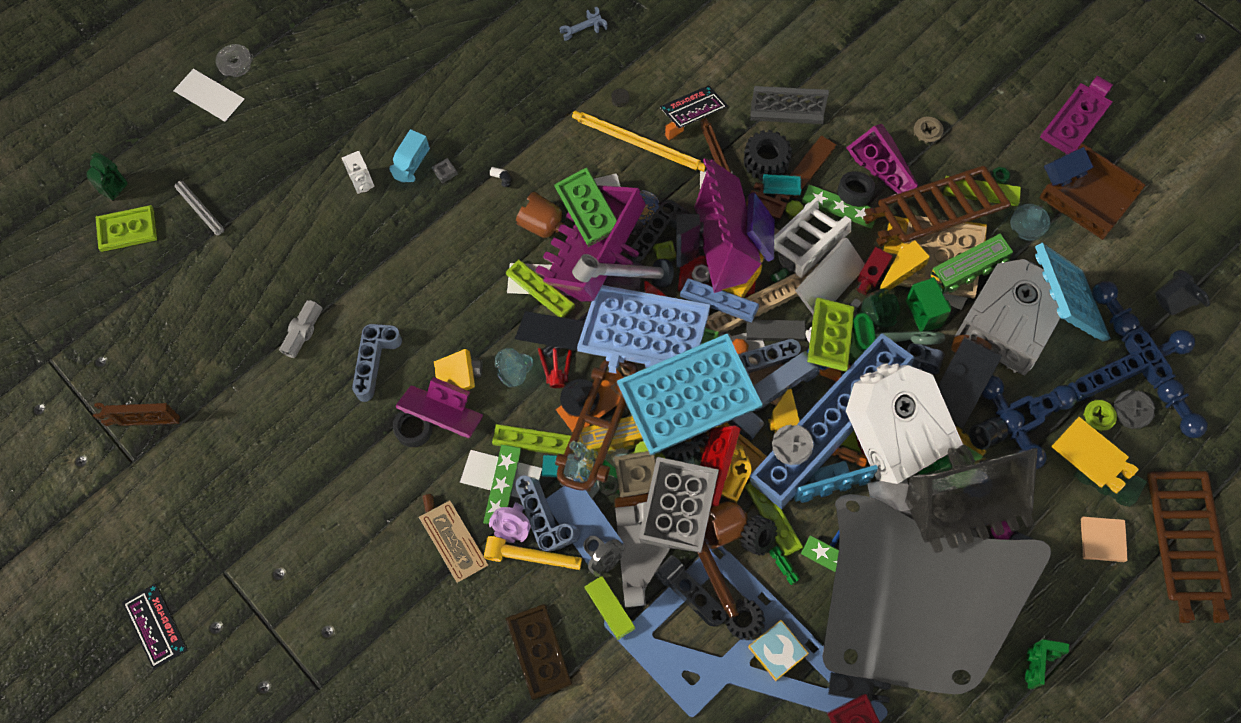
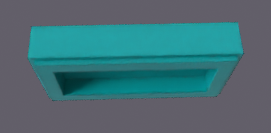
(782, 184)

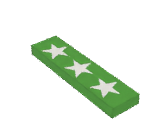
(833, 204)
(503, 480)
(821, 553)

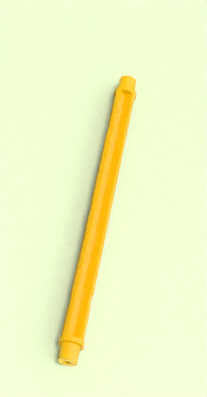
(639, 141)

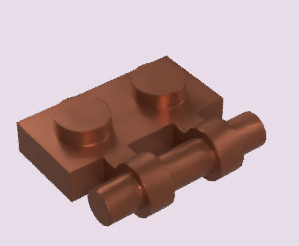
(774, 206)

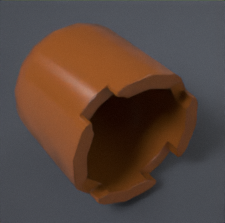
(540, 216)
(725, 524)

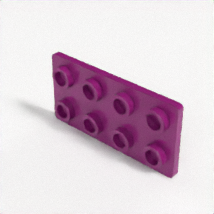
(442, 406)

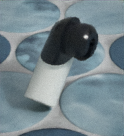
(503, 175)

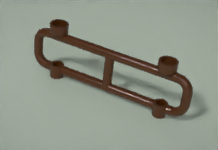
(599, 471)

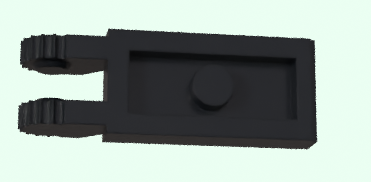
(853, 687)

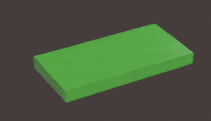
(587, 206)

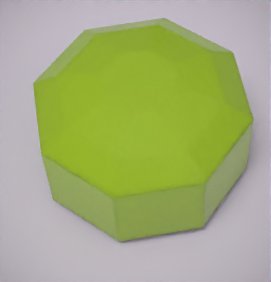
(793, 209)

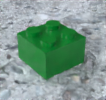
(928, 305)

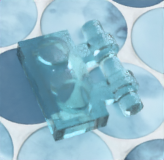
(576, 466)

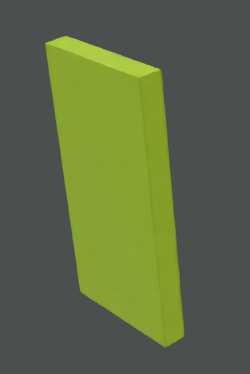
(831, 334)

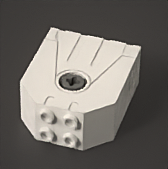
(901, 421)

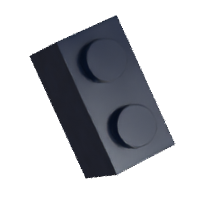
(1068, 166)

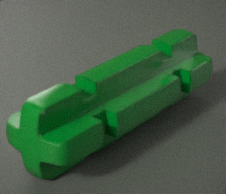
(784, 565)

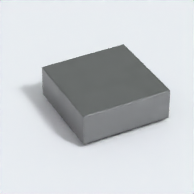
(444, 170)

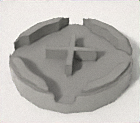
(792, 444)

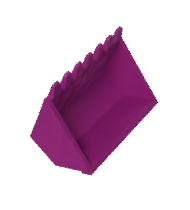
(627, 207)
(723, 210)

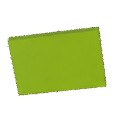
(126, 228)

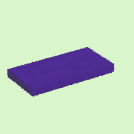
(760, 227)

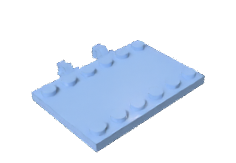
(641, 327)

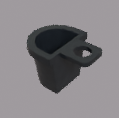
(1180, 293)

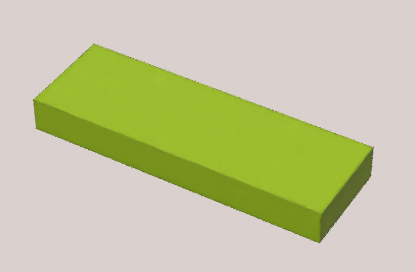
(609, 608)

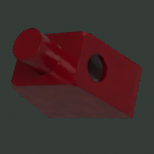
(873, 270)

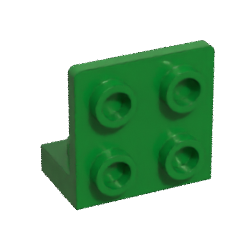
(1038, 655)

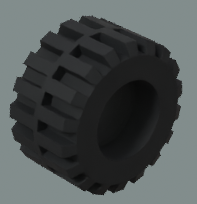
(770, 143)

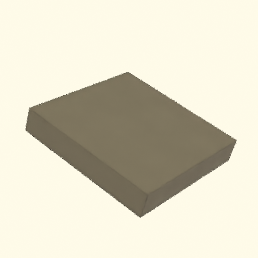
(634, 473)

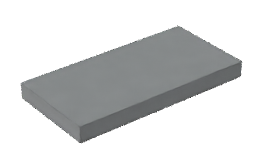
(831, 275)

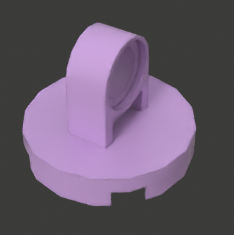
(510, 523)

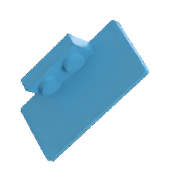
(833, 478)

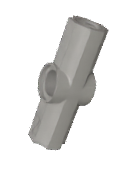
(300, 329)

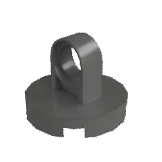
(605, 556)

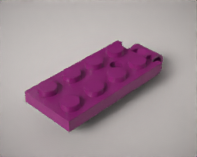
(1072, 122)

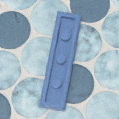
(720, 301)

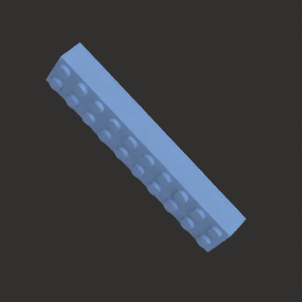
(826, 424)

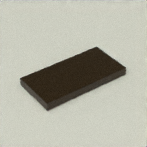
(538, 651)

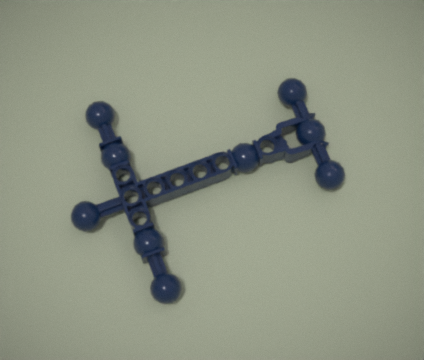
(1065, 397)

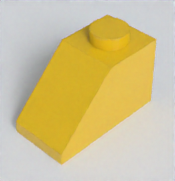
(784, 413)

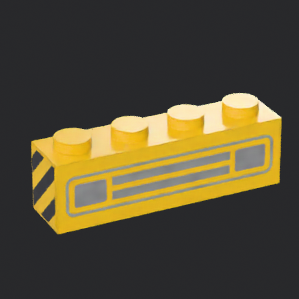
(625, 437)

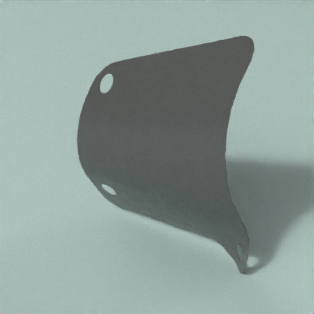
(919, 610)

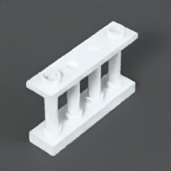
(817, 251)

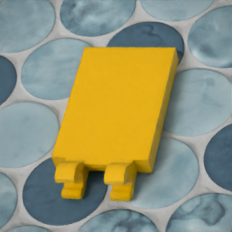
(1094, 455)

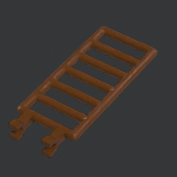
(897, 231)
(1185, 612)

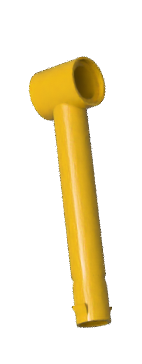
(496, 549)

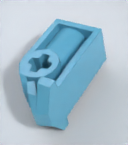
(409, 156)

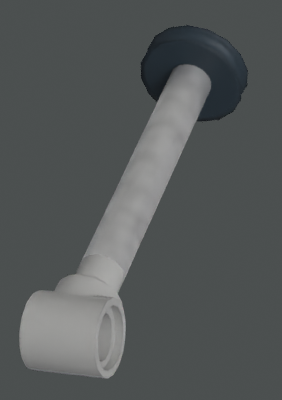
(589, 267)

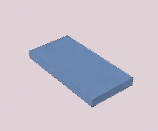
(579, 509)

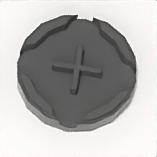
(1134, 409)

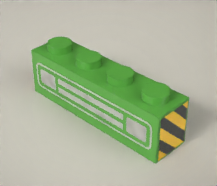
(972, 263)

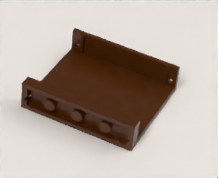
(1096, 198)

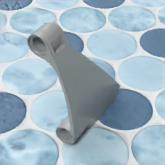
(638, 559)

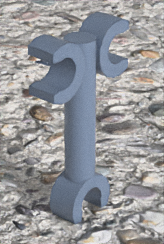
(594, 19)

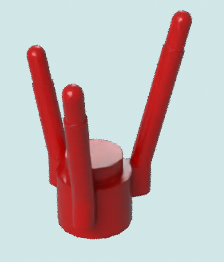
(557, 378)

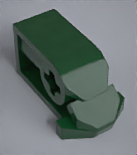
(105, 176)

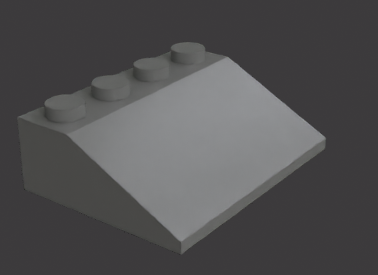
(678, 505)

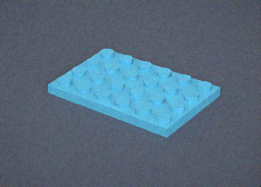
(1071, 293)
(689, 394)

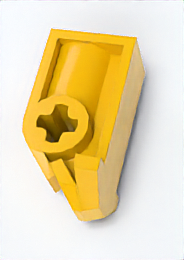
(735, 483)

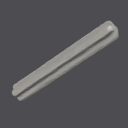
(201, 210)

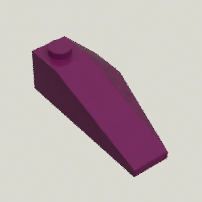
(883, 159)

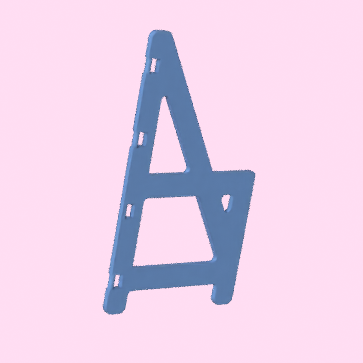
(668, 661)

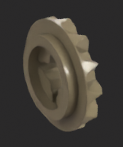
(931, 124)

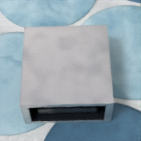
(891, 494)

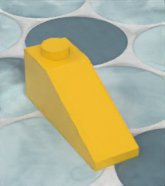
(907, 262)

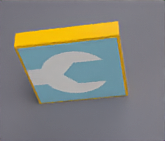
(778, 650)

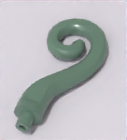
(916, 337)

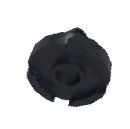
(574, 397)

